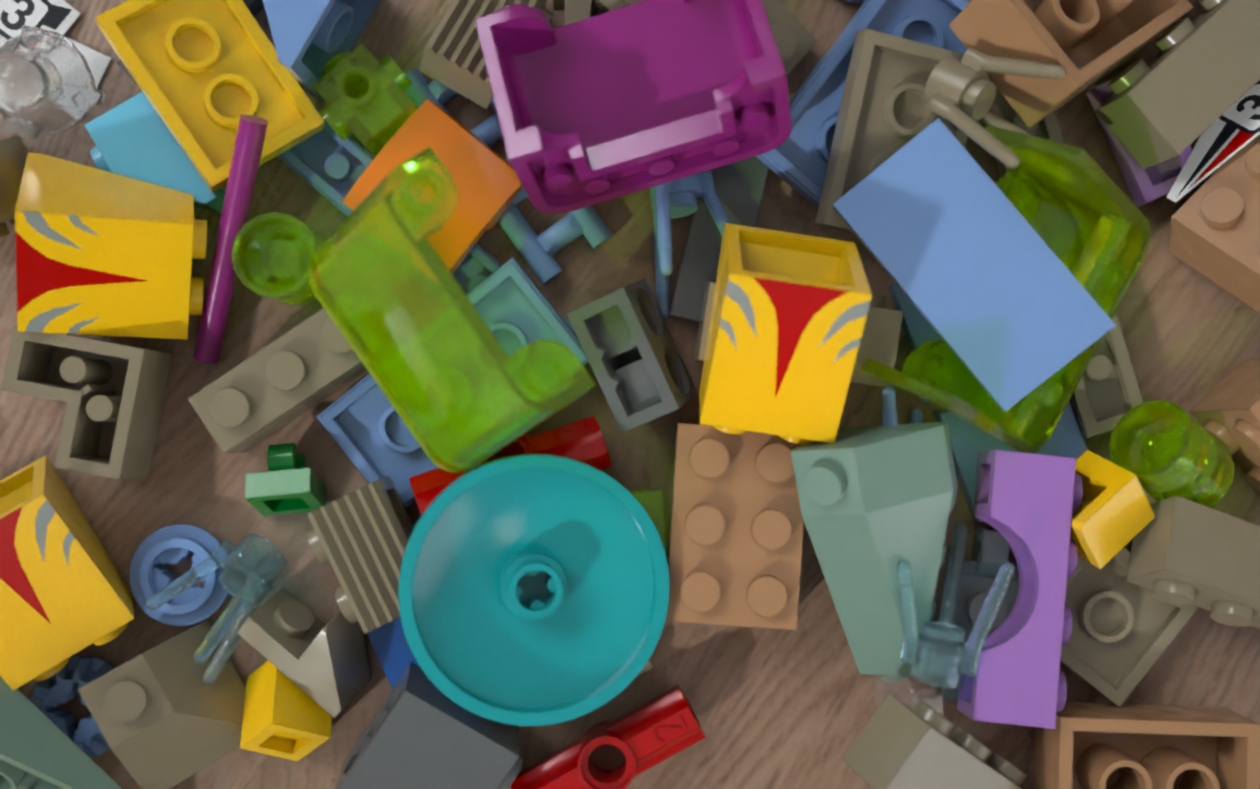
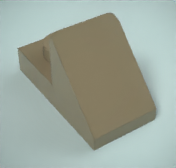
(319, 658)

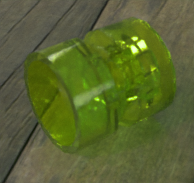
(275, 257)
(1171, 454)

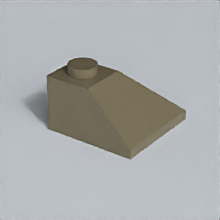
(163, 714)

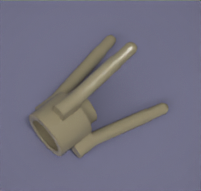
(964, 95)

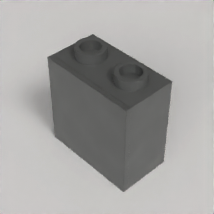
(430, 744)

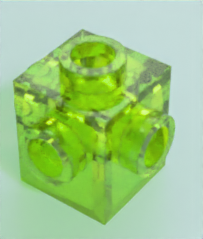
(364, 97)

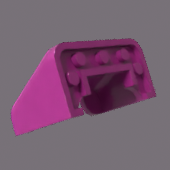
(632, 95)

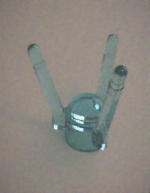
(246, 576)
(940, 653)

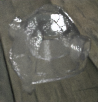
(44, 84)

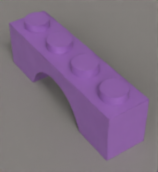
(1019, 665)

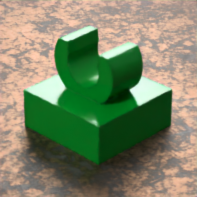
(286, 486)

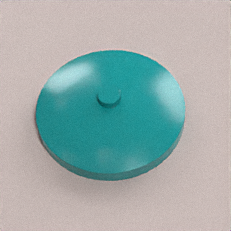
(533, 589)

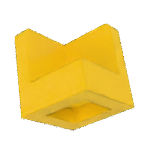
(1112, 509)
(281, 716)

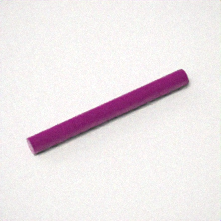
(233, 217)

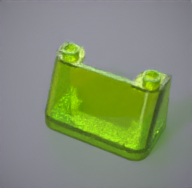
(424, 333)

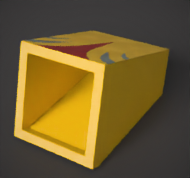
(104, 253)
(782, 334)
(53, 578)

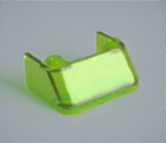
(1095, 237)

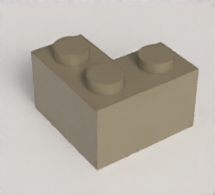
(110, 397)

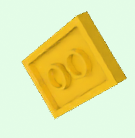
(203, 71)

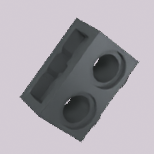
(633, 355)

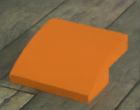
(481, 176)

